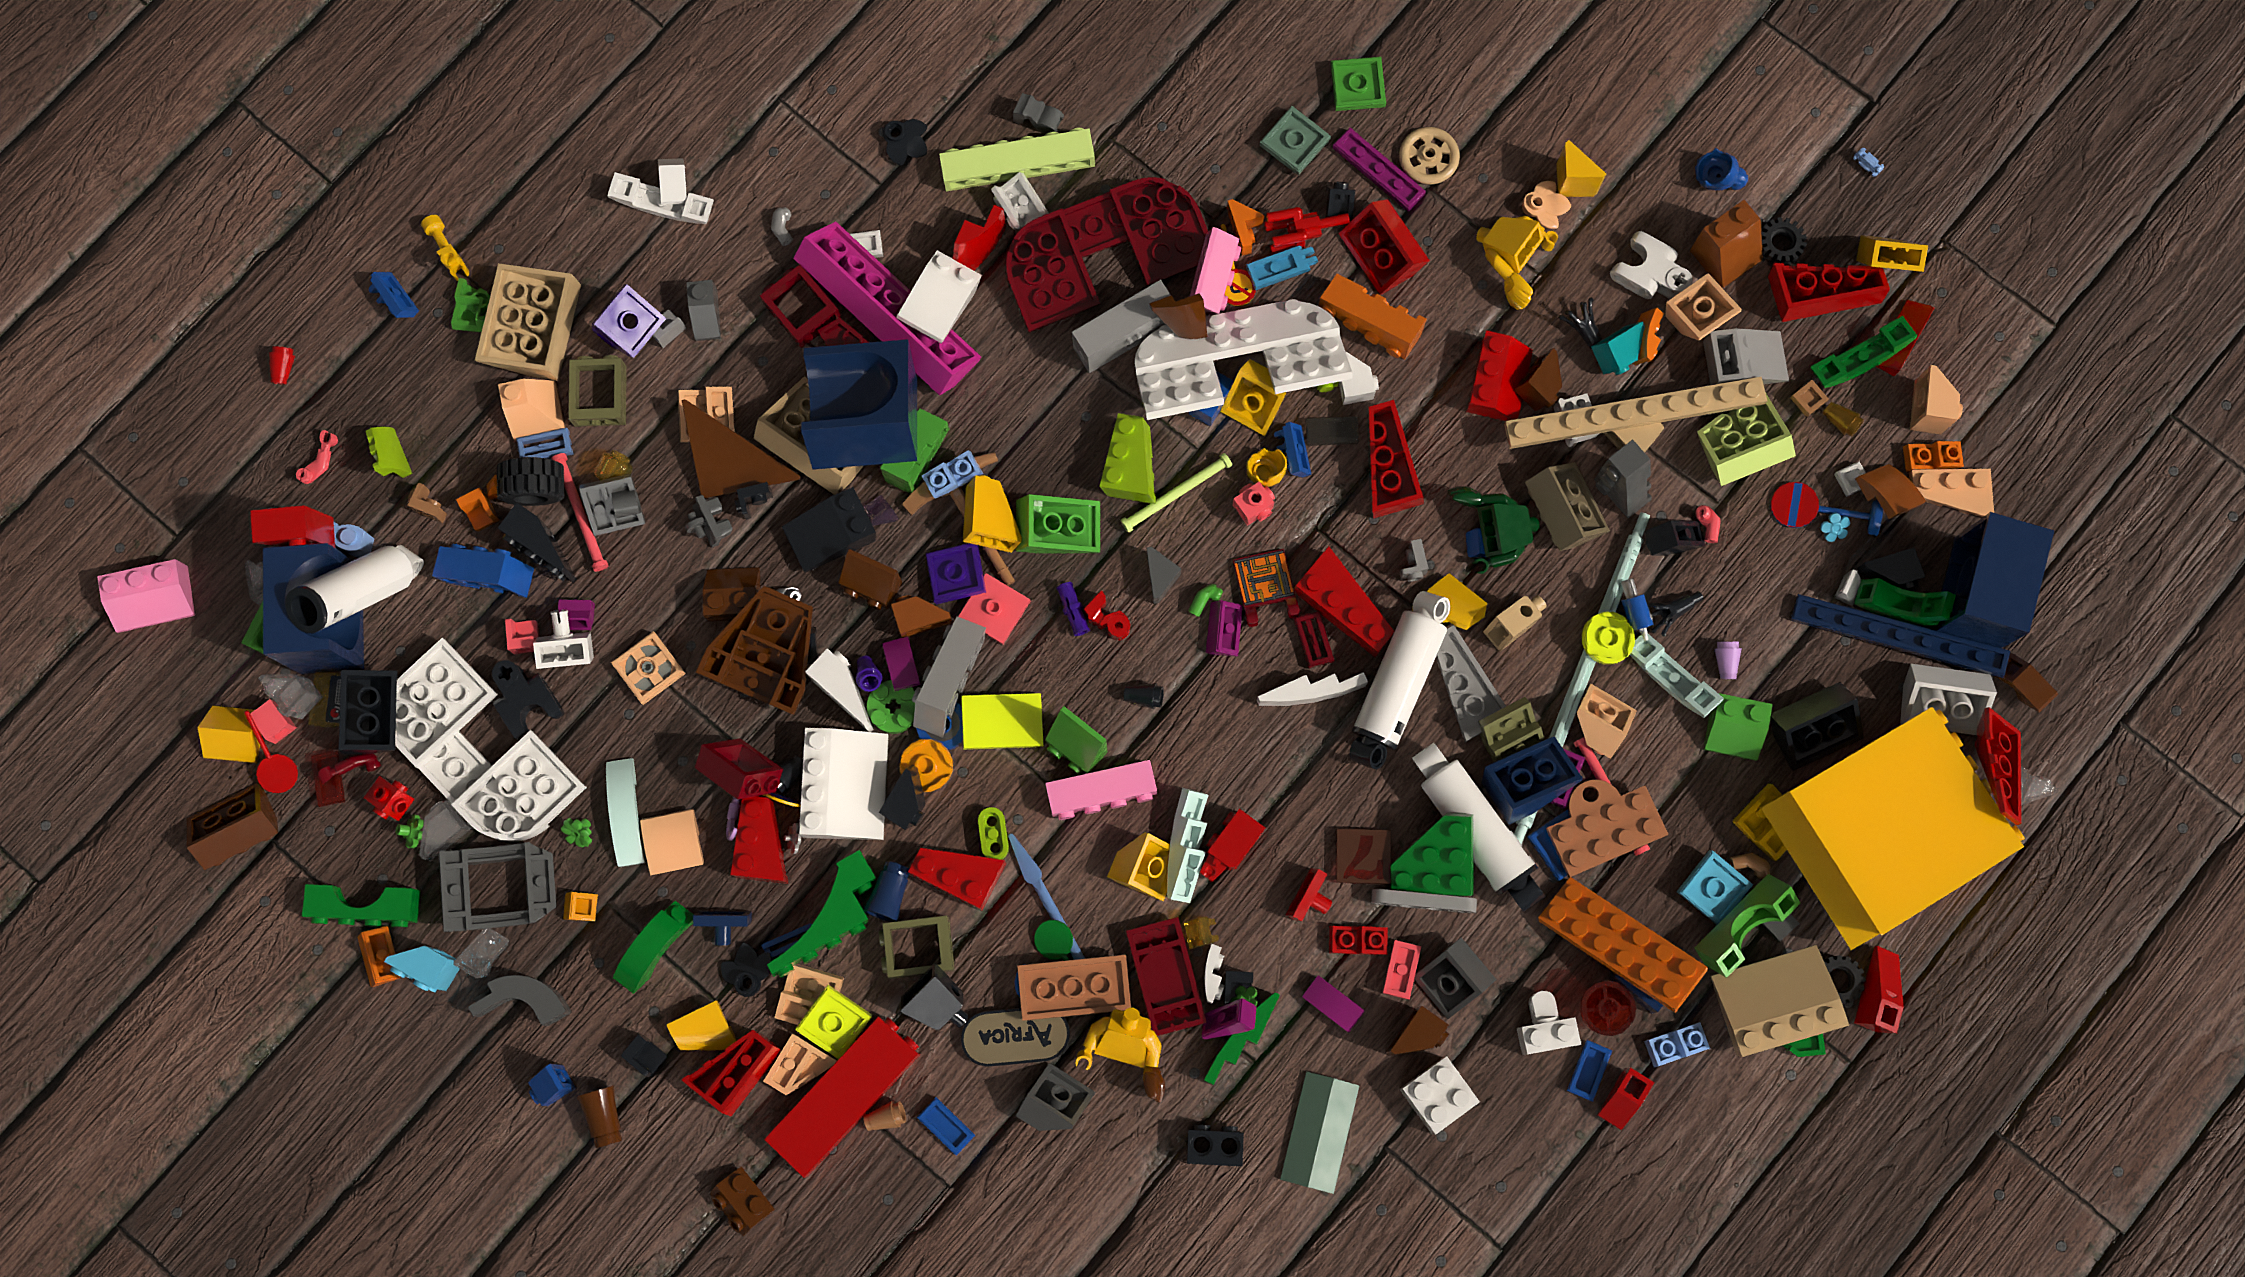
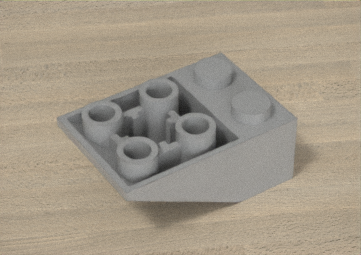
(1745, 355)

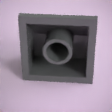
(1454, 978)

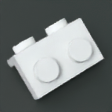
(1019, 201)

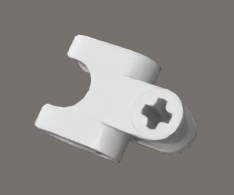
(1657, 271)

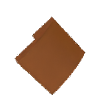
(1891, 489)

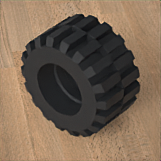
(530, 481)

